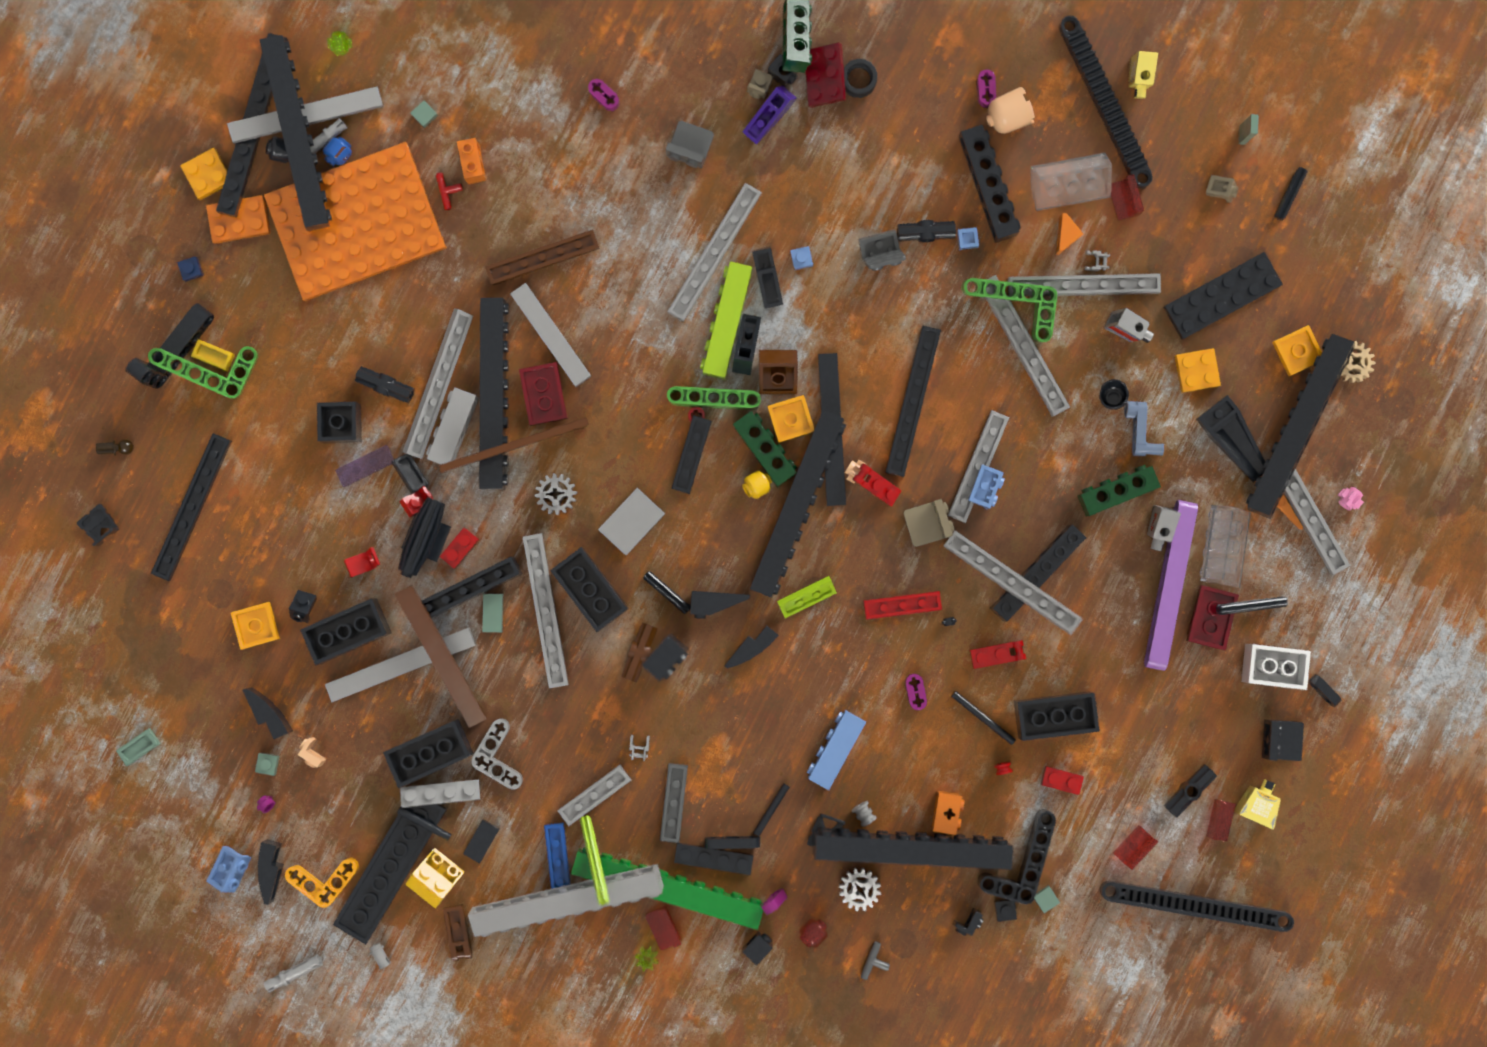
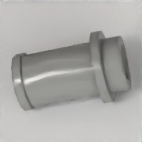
(379, 955)

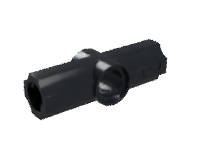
(926, 231)
(384, 384)
(1200, 781)

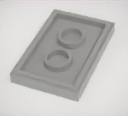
(631, 521)

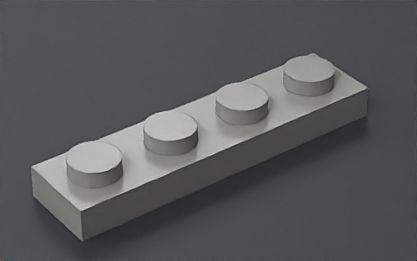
(440, 793)

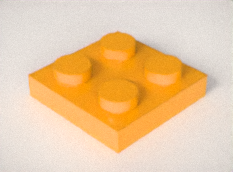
(205, 173)
(1297, 350)
(1197, 370)
(791, 418)
(255, 625)

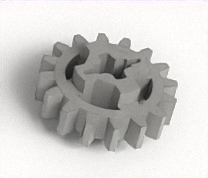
(556, 502)

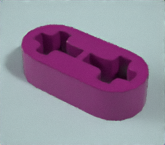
(981, 88)
(600, 98)
(911, 693)
(774, 901)

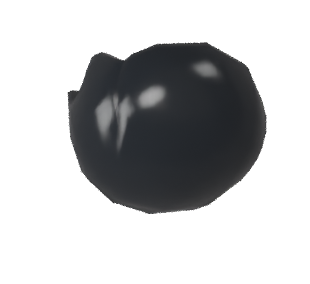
(1114, 394)

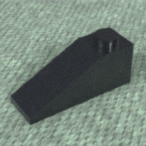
(746, 344)
(710, 602)

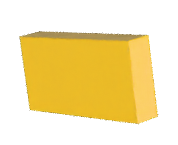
(212, 355)

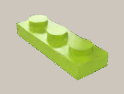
(807, 597)

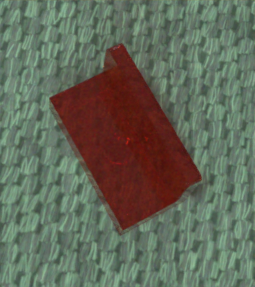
(1126, 198)
(1221, 820)
(1135, 847)
(663, 928)

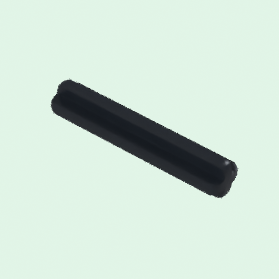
(1291, 193)
(668, 593)

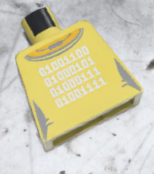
(1142, 65)
(1259, 804)

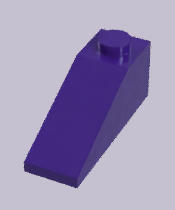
(769, 114)

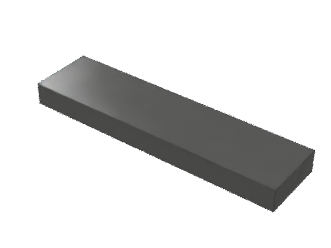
(673, 803)

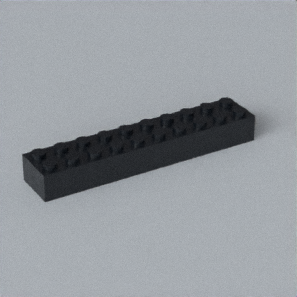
(912, 849)

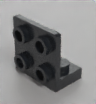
(1282, 740)

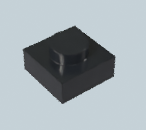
(1005, 910)

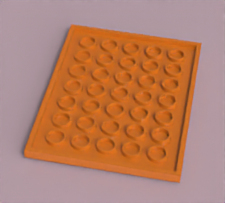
(375, 225)

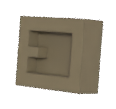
(759, 84)
(1222, 188)

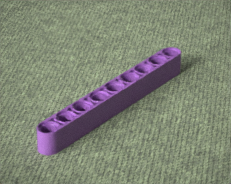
(1170, 588)

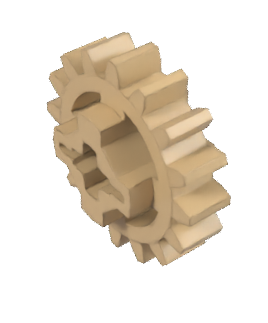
(1361, 366)

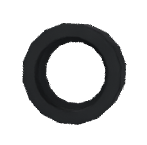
(869, 67)

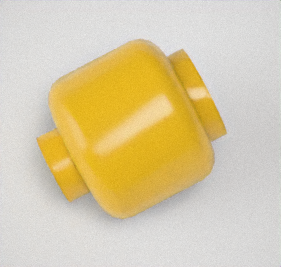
(757, 484)

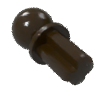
(124, 447)

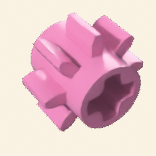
(1350, 498)

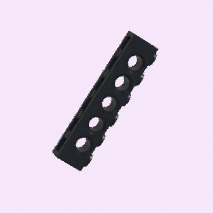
(979, 136)
(1041, 569)

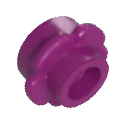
(265, 804)

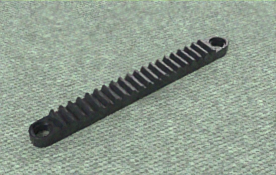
(1105, 101)
(1197, 906)

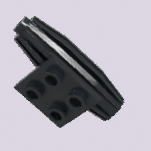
(424, 538)

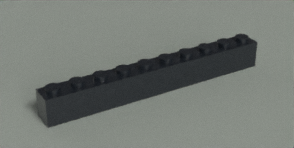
(294, 132)
(493, 391)
(1300, 426)
(797, 504)

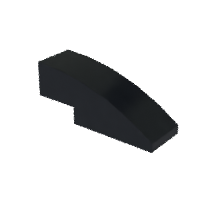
(767, 277)
(752, 647)
(267, 712)
(269, 870)

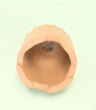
(1010, 112)

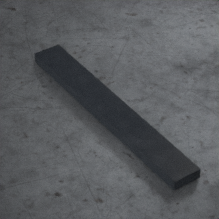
(913, 401)
(831, 403)
(191, 507)

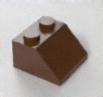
(778, 371)

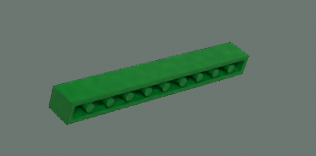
(684, 893)

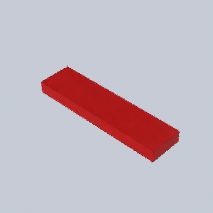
(902, 605)

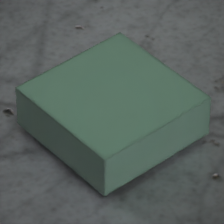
(424, 114)
(1046, 899)

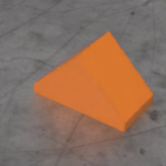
(1067, 233)

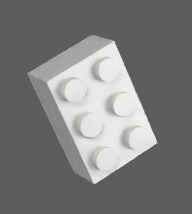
(1276, 666)

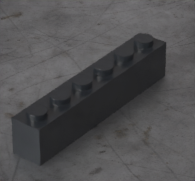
(472, 587)

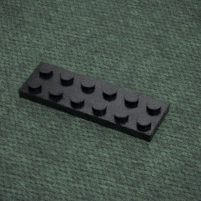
(1223, 295)

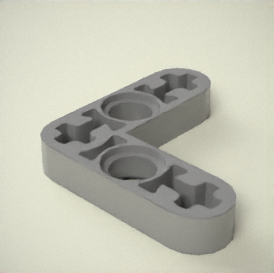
(489, 755)

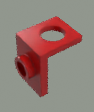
(362, 563)

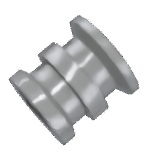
(864, 813)

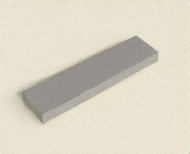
(594, 795)

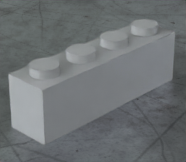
(452, 427)

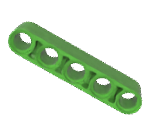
(706, 392)

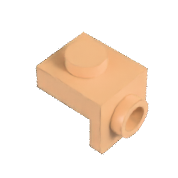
(311, 757)

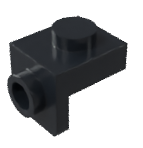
(302, 606)
(974, 921)

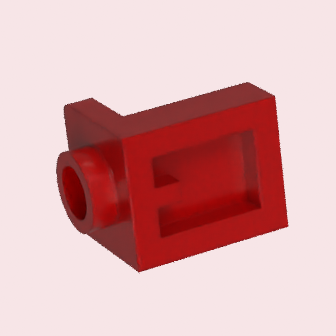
(414, 501)

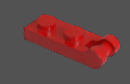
(877, 485)
(997, 654)

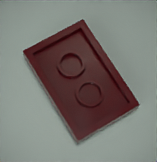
(825, 75)
(543, 394)
(1206, 625)

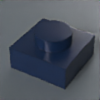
(190, 269)

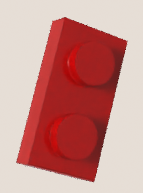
(459, 548)
(1062, 780)

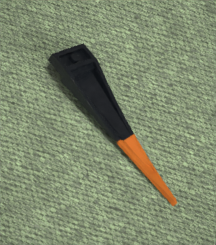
(1231, 434)

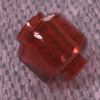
(813, 933)

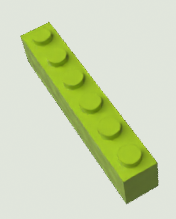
(727, 320)

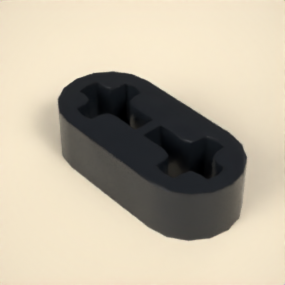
(1324, 690)

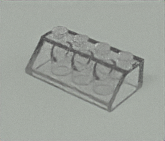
(1071, 181)
(1225, 546)

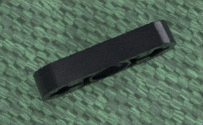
(731, 842)

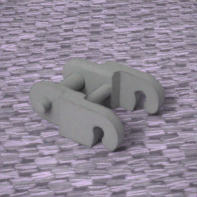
(1097, 254)
(633, 747)

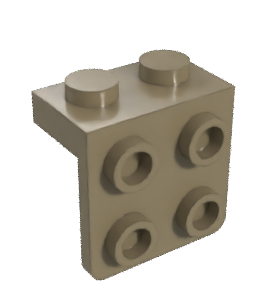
(928, 523)

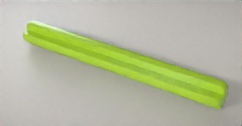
(594, 860)

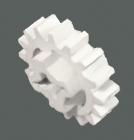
(853, 893)

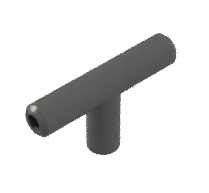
(873, 961)

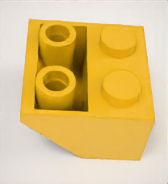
(434, 878)

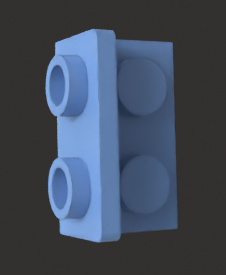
(986, 486)
(228, 870)

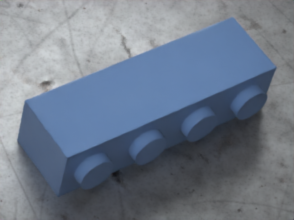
(836, 750)

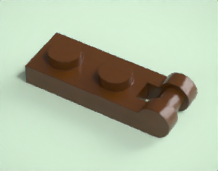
(457, 932)

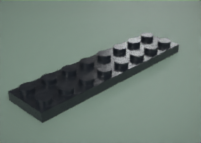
(386, 873)

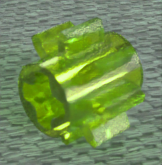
(339, 43)
(648, 953)

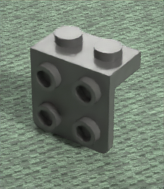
(690, 144)
(881, 250)

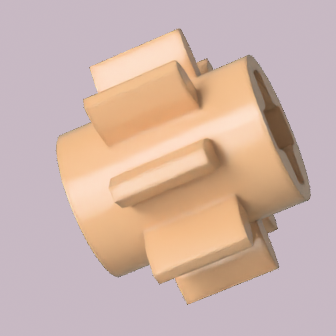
(853, 469)

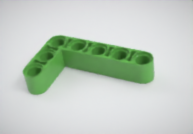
(1018, 295)
(203, 380)

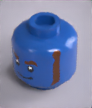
(337, 151)

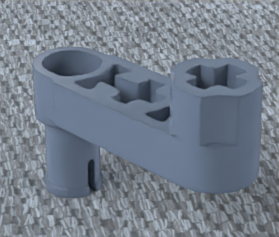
(1140, 447)

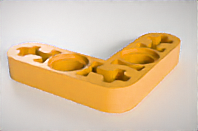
(320, 888)

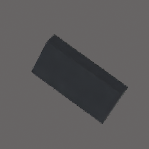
(409, 473)
(481, 841)

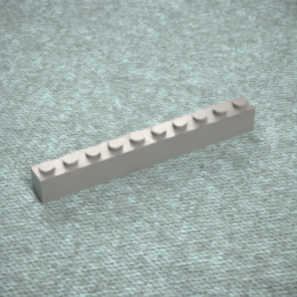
(564, 901)

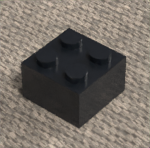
(339, 422)

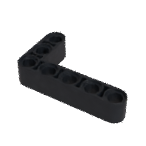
(178, 343)
(1022, 883)

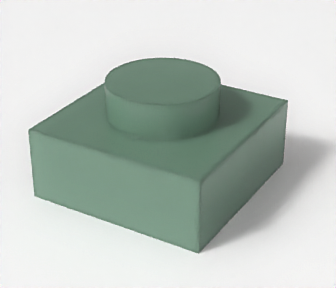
(267, 764)

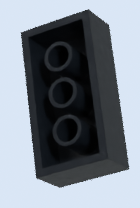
(589, 589)
(345, 631)
(665, 656)
(1056, 716)
(428, 753)

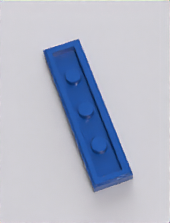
(557, 855)

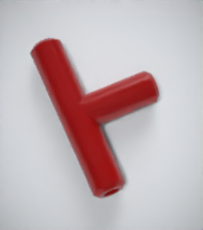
(444, 191)

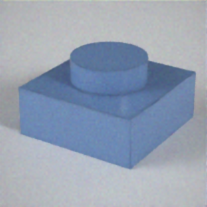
(968, 238)
(801, 258)

